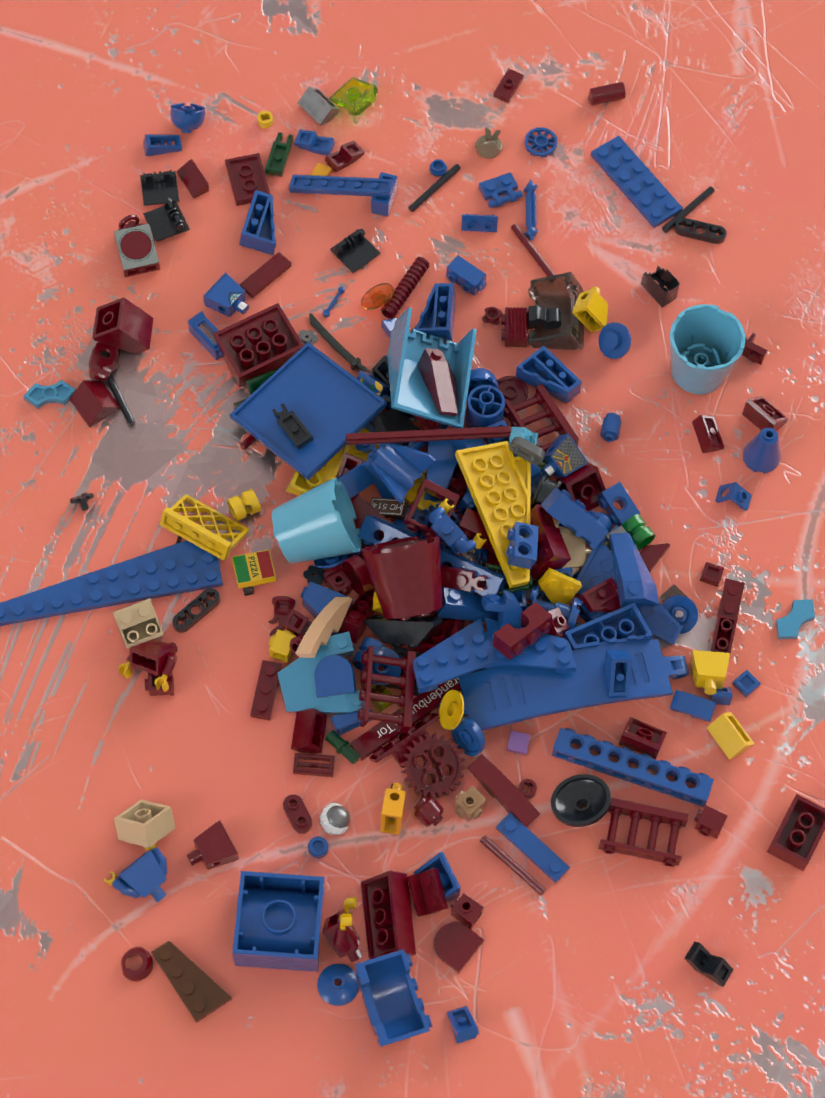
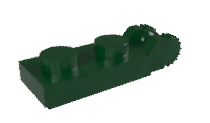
(279, 155)

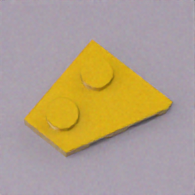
(559, 586)

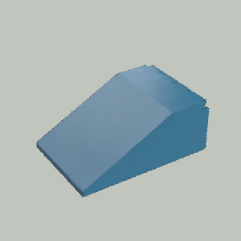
(406, 382)

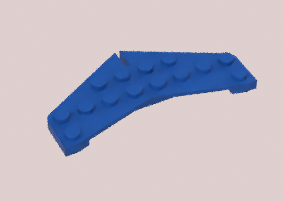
(474, 650)

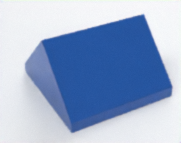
(448, 879)

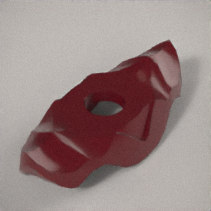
(100, 367)

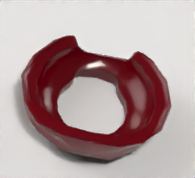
(146, 968)

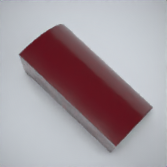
(309, 731)

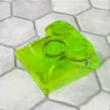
(355, 96)

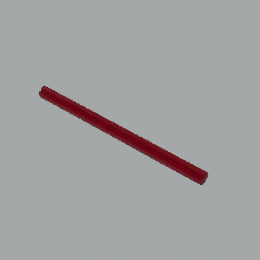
(427, 435)

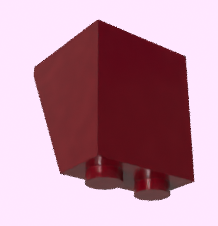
(123, 326)

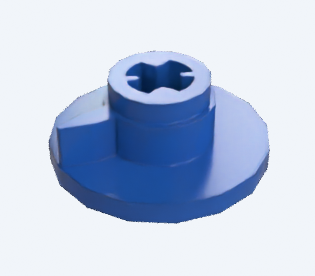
(614, 340)

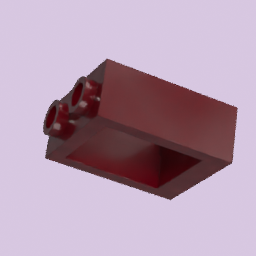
(436, 491)

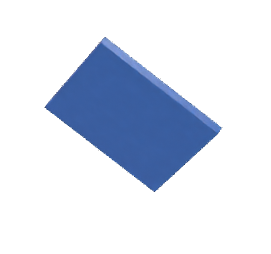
(324, 400)

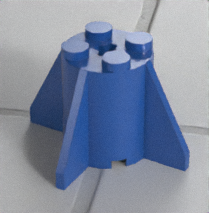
(396, 468)

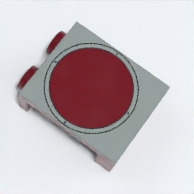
(137, 250)

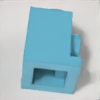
(523, 433)

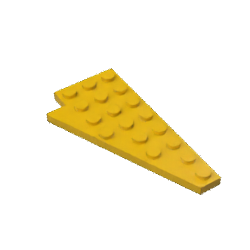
(501, 495)

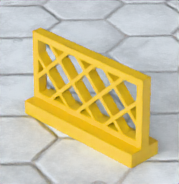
(200, 534)

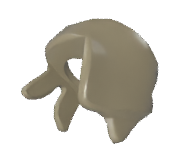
(486, 148)

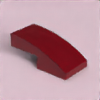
(345, 156)

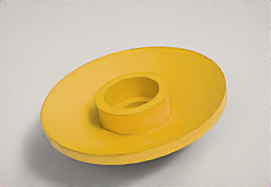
(451, 709)

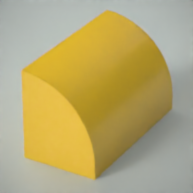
(730, 735)

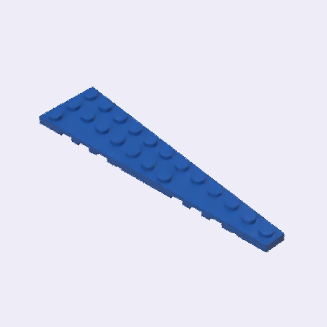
(151, 575)

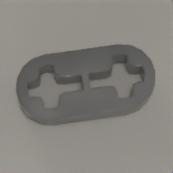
(527, 450)

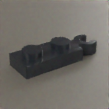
(293, 427)

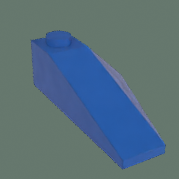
(463, 606)

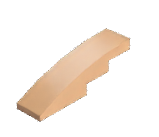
(325, 623)

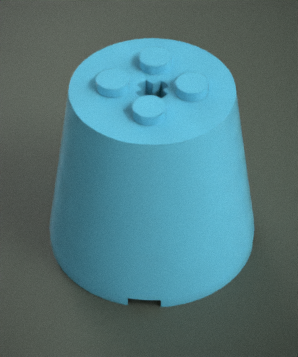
(704, 347)
(317, 524)

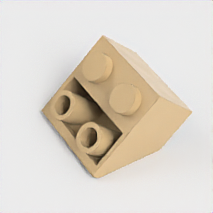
(138, 623)

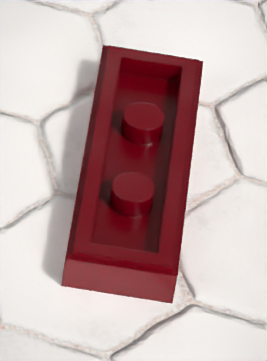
(265, 274)

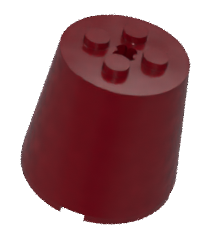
(406, 576)

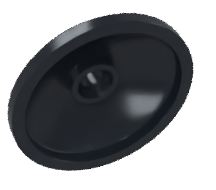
(577, 793)

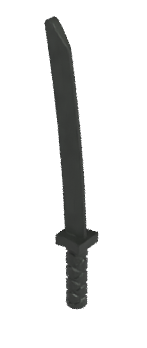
(355, 363)

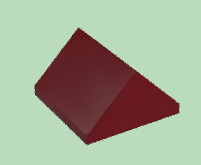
(94, 401)
(763, 414)
(642, 738)

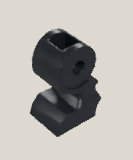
(549, 318)

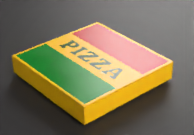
(253, 569)

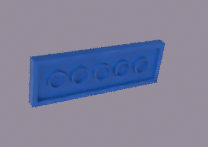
(636, 181)

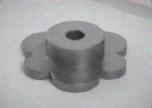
(308, 337)

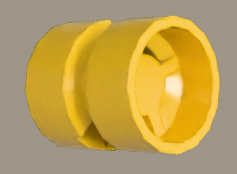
(243, 505)

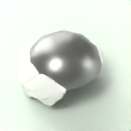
(335, 819)

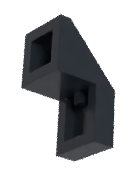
(708, 965)

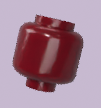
(428, 811)

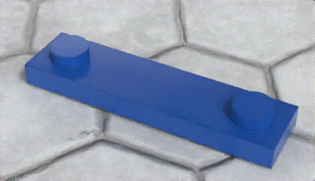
(532, 847)

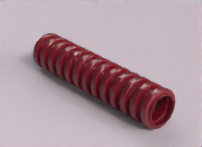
(405, 287)

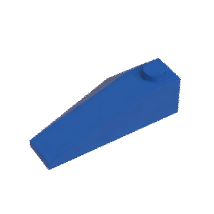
(631, 573)

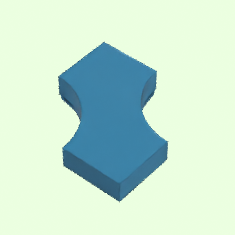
(57, 393)
(801, 612)

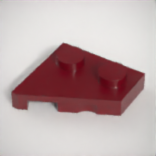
(602, 597)

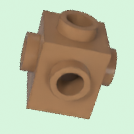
(470, 804)

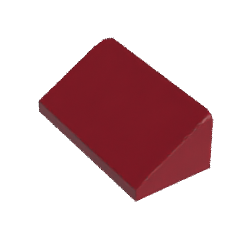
(193, 179)
(707, 434)

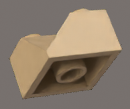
(144, 823)

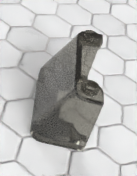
(561, 293)

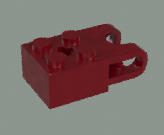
(551, 545)

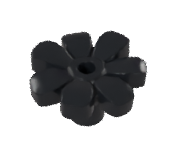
(82, 500)

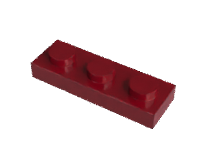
(266, 690)

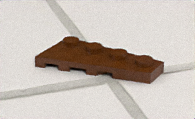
(192, 985)

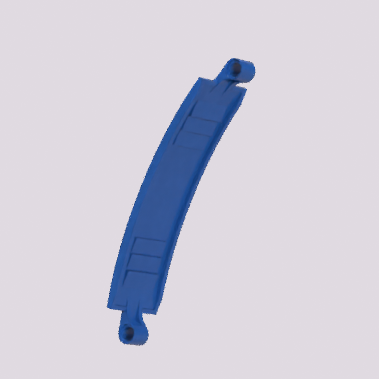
(523, 693)

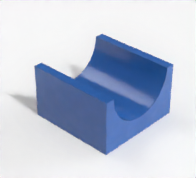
(278, 921)

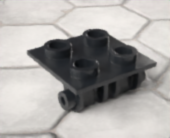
(159, 187)
(166, 220)
(355, 251)

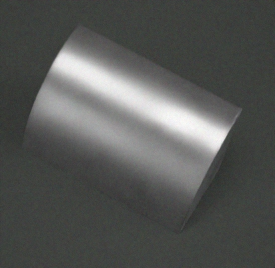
(318, 105)

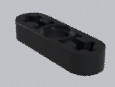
(712, 238)
(210, 605)

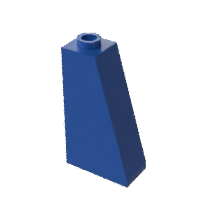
(443, 467)

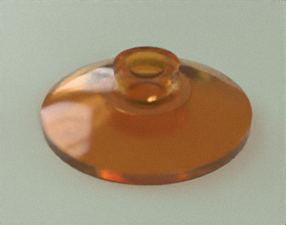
(377, 296)

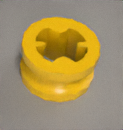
(267, 123)

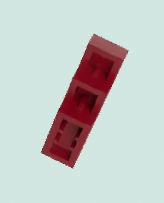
(503, 790)

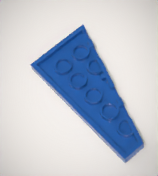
(600, 568)

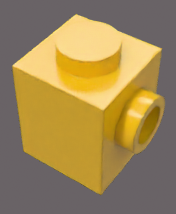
(280, 645)

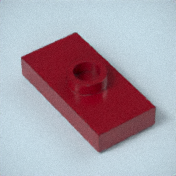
(508, 85)

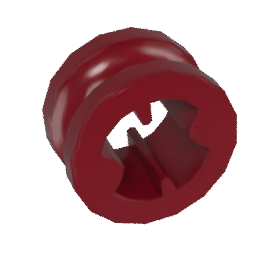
(529, 782)

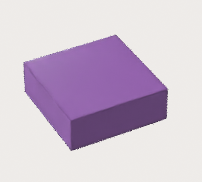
(518, 742)

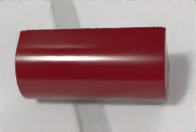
(606, 93)

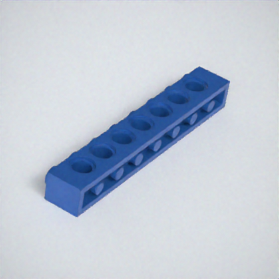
(370, 535)
(638, 776)

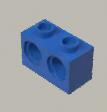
(526, 545)

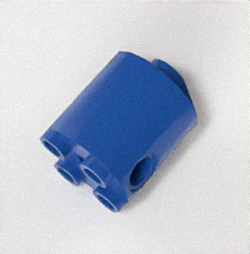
(484, 406)

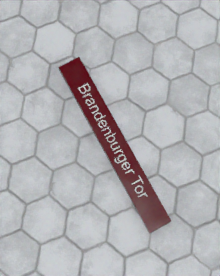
(384, 731)

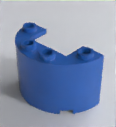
(392, 998)

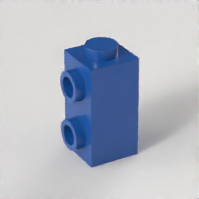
(466, 275)

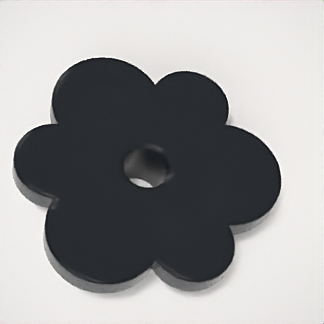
(309, 575)

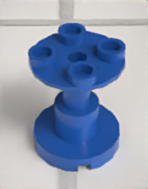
(569, 612)

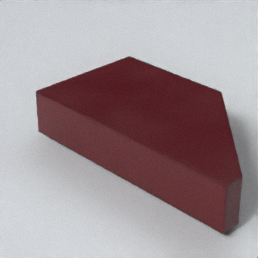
(652, 554)

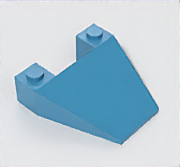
(299, 686)

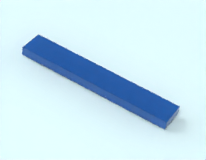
(341, 185)

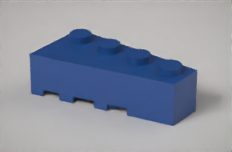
(615, 627)

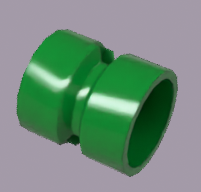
(639, 533)

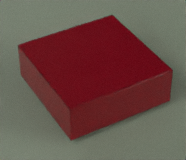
(712, 574)

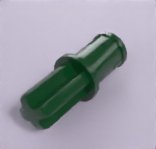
(342, 747)

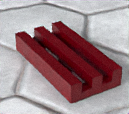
(314, 772)

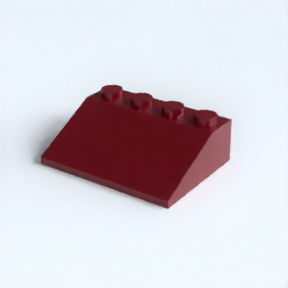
(258, 343)

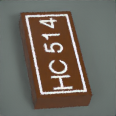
(390, 507)

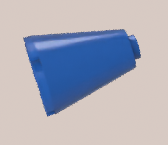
(763, 451)

